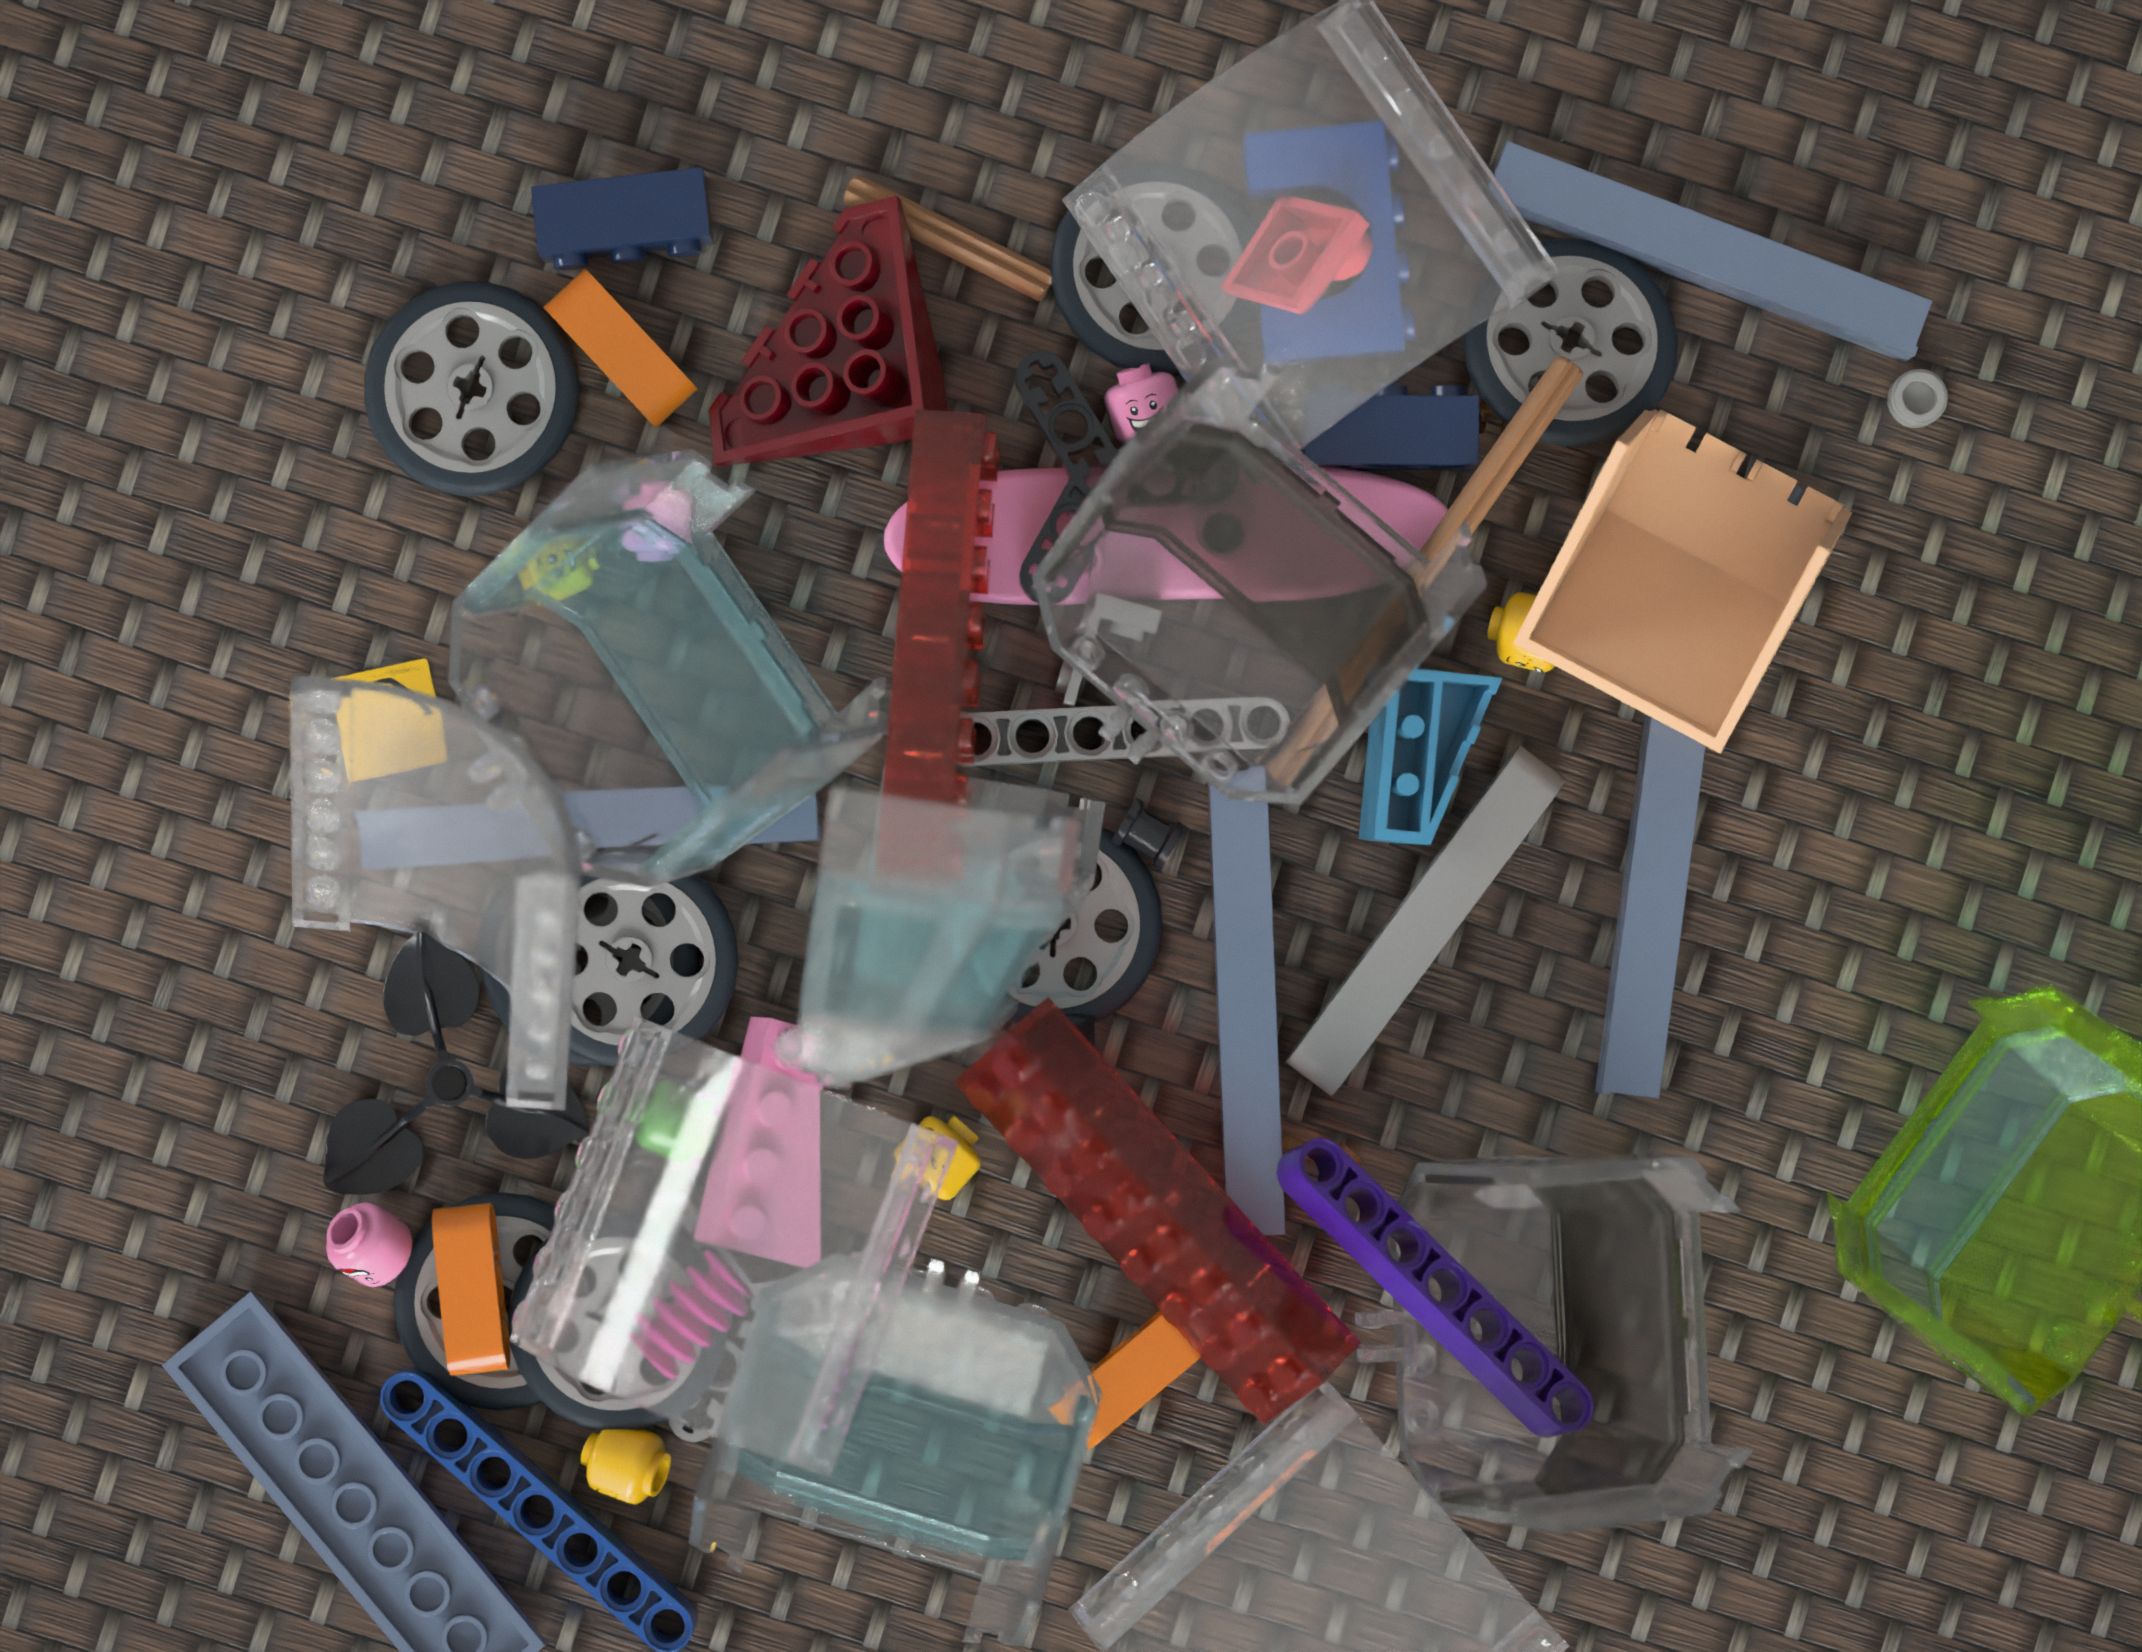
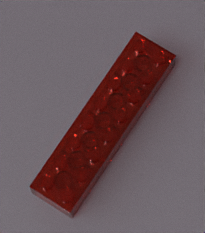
(940, 608)
(1157, 1212)

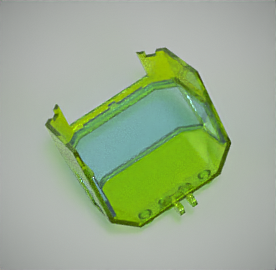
(2011, 1201)

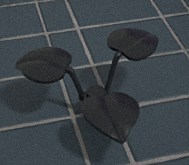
(368, 1143)

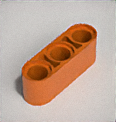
(620, 348)
(471, 1289)
(1138, 1372)

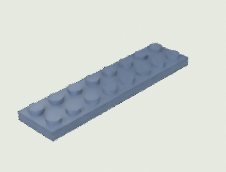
(344, 1488)

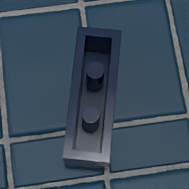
(622, 217)
(1404, 432)

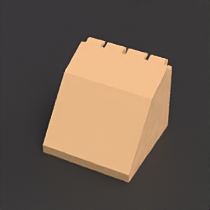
(1681, 577)

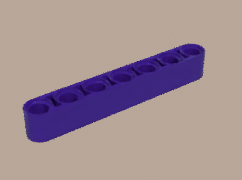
(1460, 1292)

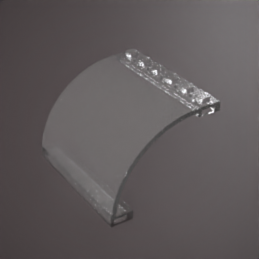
(1311, 221)
(441, 830)
(731, 1246)
(1311, 1549)

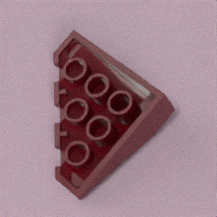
(845, 356)

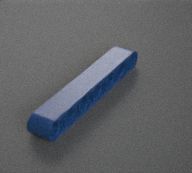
(549, 1537)

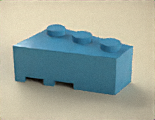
(1418, 753)

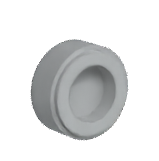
(1917, 398)

